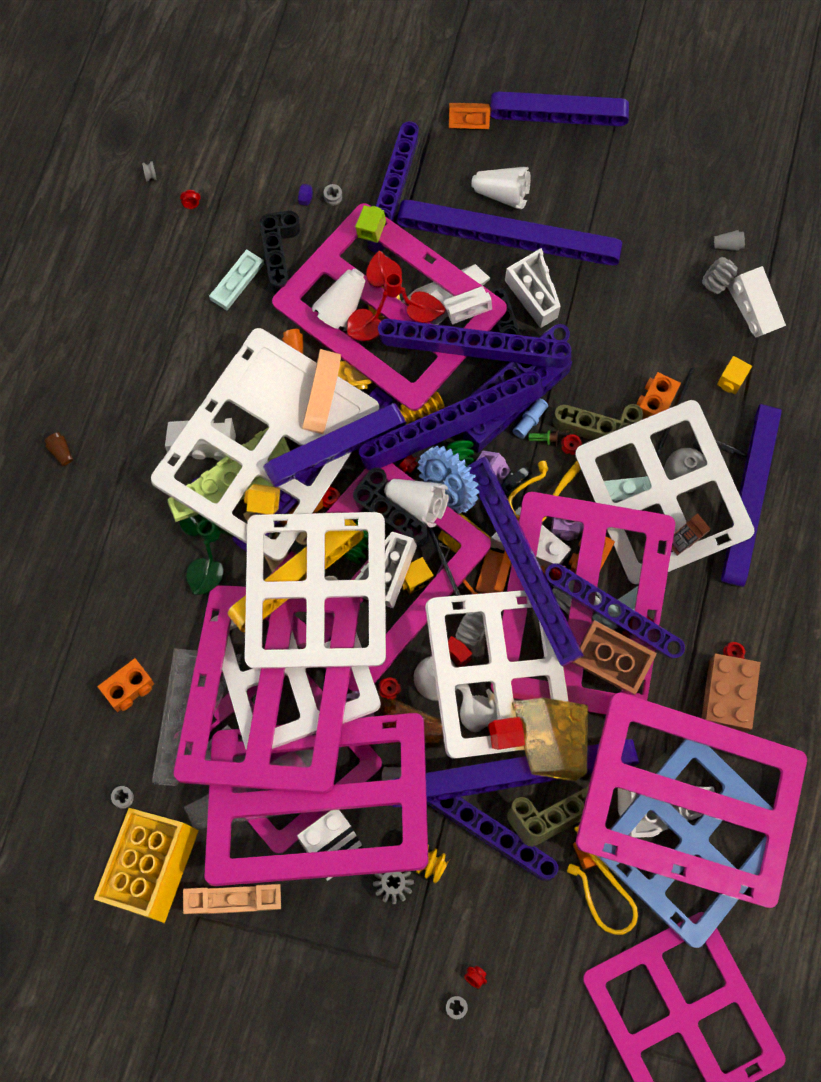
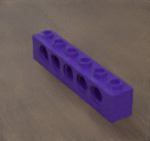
(486, 432)

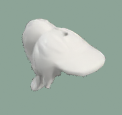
(476, 710)

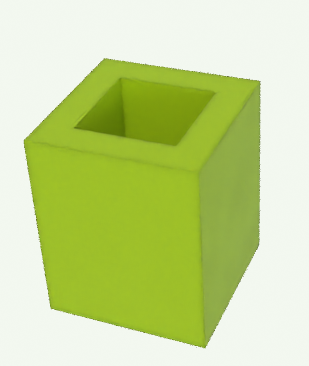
(370, 223)

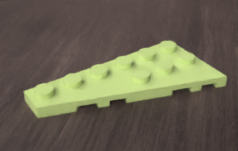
(217, 480)

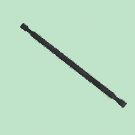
(678, 402)
(446, 567)

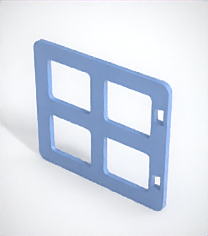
(693, 841)

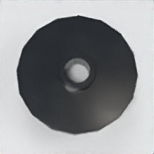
(513, 480)

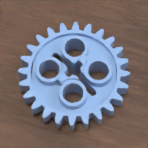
(445, 468)

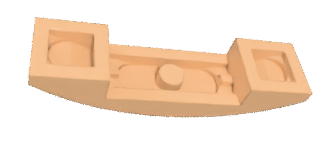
(322, 391)
(231, 899)

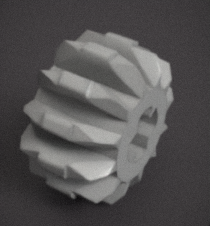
(719, 275)
(471, 629)
(392, 891)

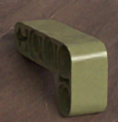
(594, 420)
(540, 821)

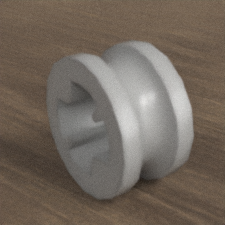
(149, 171)
(336, 191)
(127, 791)
(462, 1003)

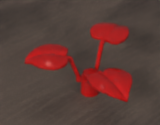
(385, 272)

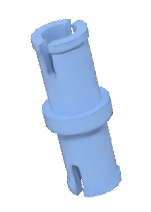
(530, 418)

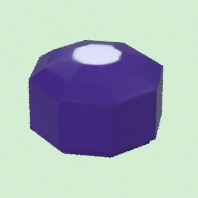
(305, 194)

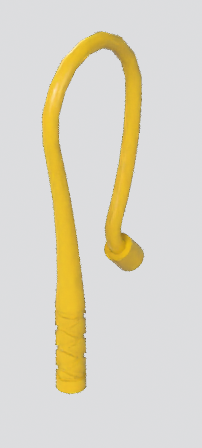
(543, 469)
(575, 870)

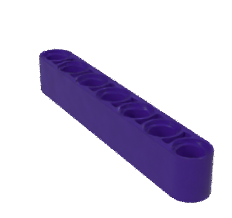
(559, 108)
(396, 177)
(516, 368)
(333, 445)
(625, 612)
(493, 839)

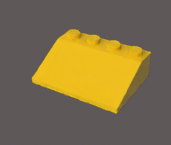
(146, 864)

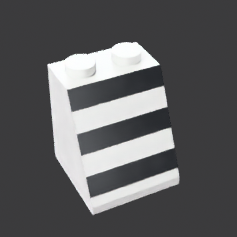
(329, 834)

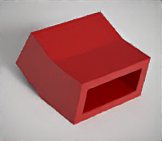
(459, 652)
(506, 733)

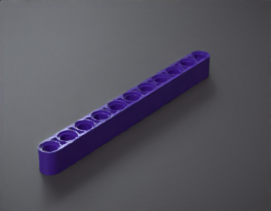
(509, 232)
(501, 775)

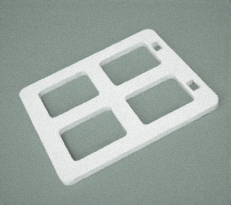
(665, 490)
(315, 591)
(498, 670)
(239, 682)

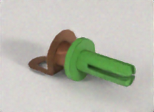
(549, 437)

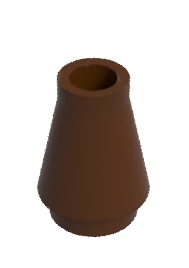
(58, 448)

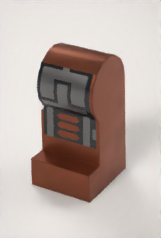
(689, 534)

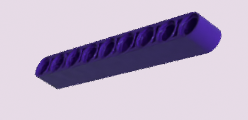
(481, 350)
(451, 420)
(753, 490)

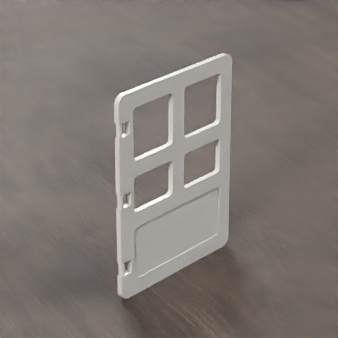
(276, 391)

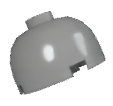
(683, 462)

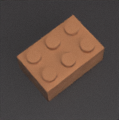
(614, 657)
(731, 692)

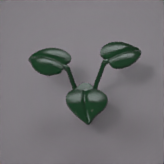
(204, 574)

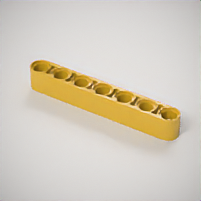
(336, 545)

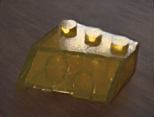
(554, 737)

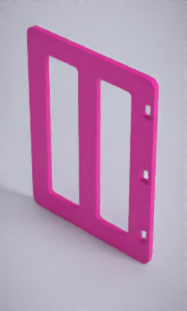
(328, 261)
(473, 548)
(650, 593)
(256, 768)
(406, 791)
(657, 859)

